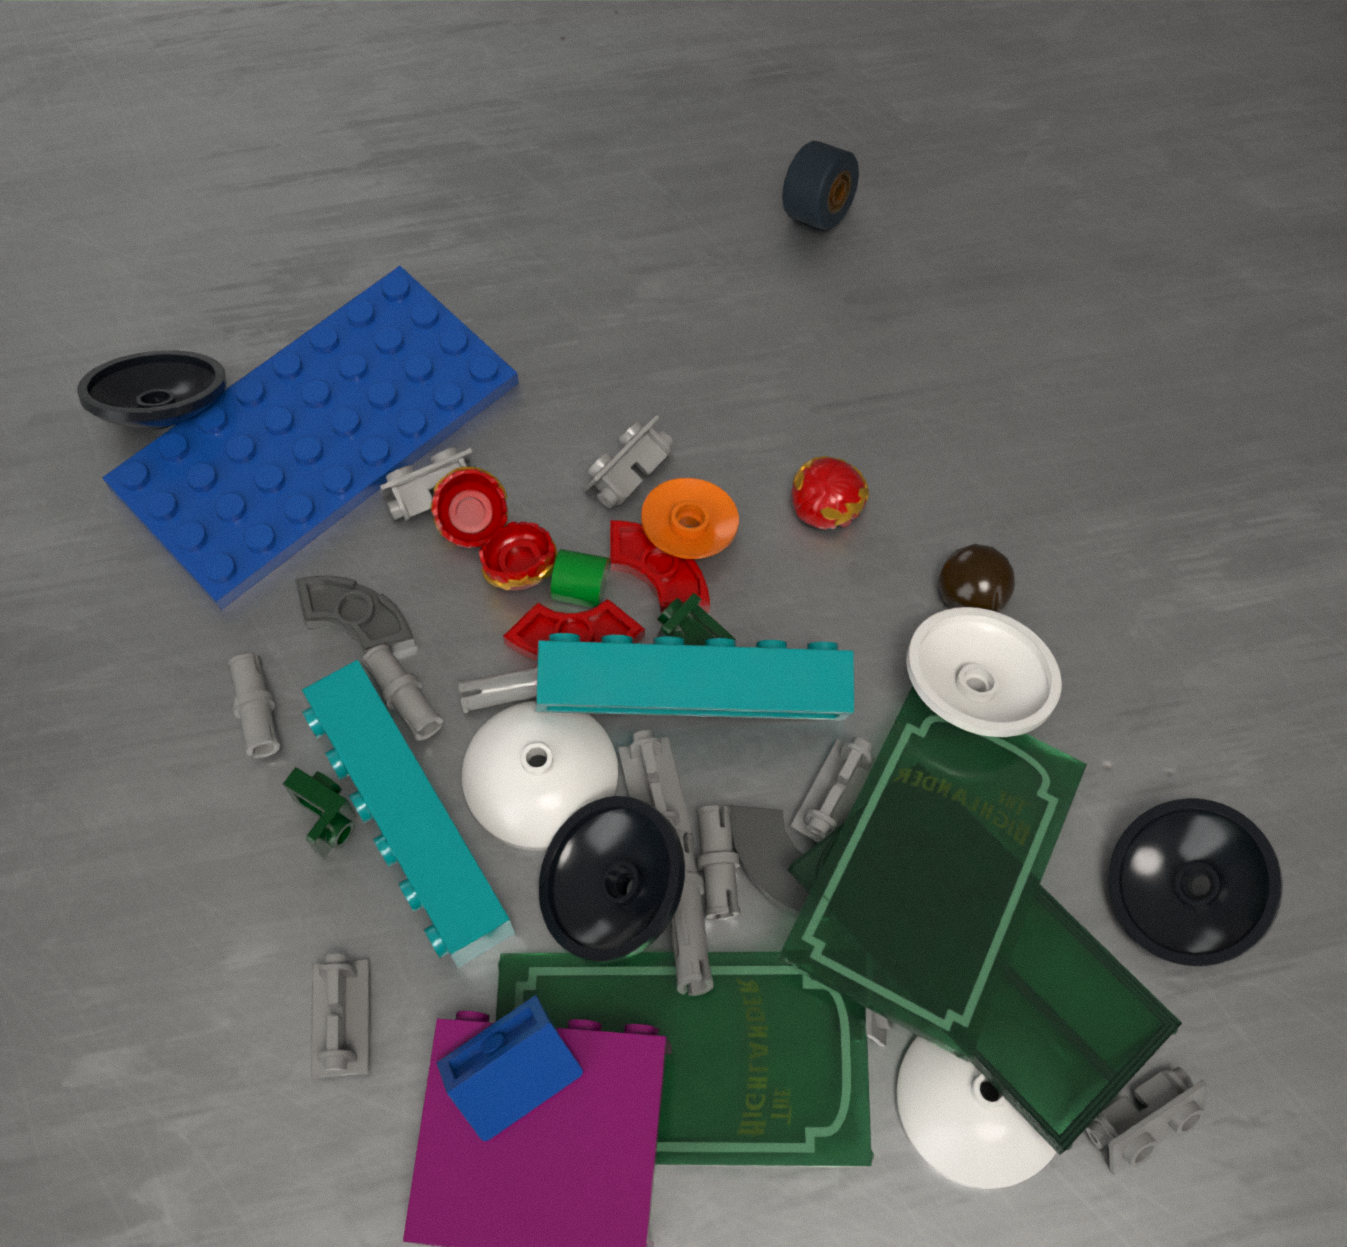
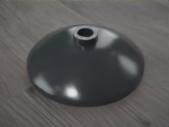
(152, 388)
(589, 874)
(1155, 874)

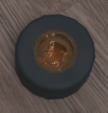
(820, 184)

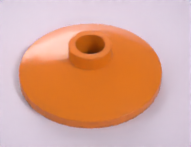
(692, 504)

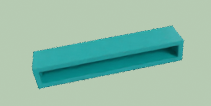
(694, 679)
(408, 813)

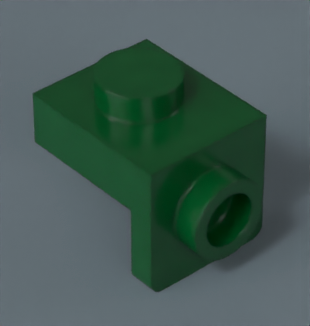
(690, 622)
(322, 798)

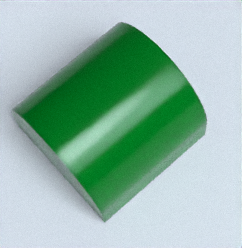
(579, 578)

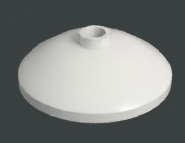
(983, 672)
(530, 803)
(958, 1129)

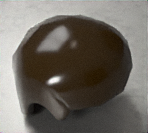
(977, 578)

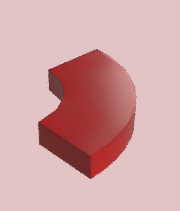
(663, 573)
(589, 625)

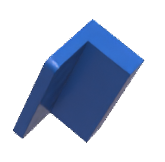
(508, 1069)

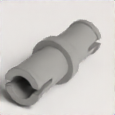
(402, 692)
(253, 705)
(718, 862)

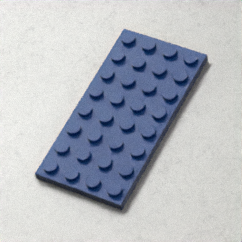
(310, 435)

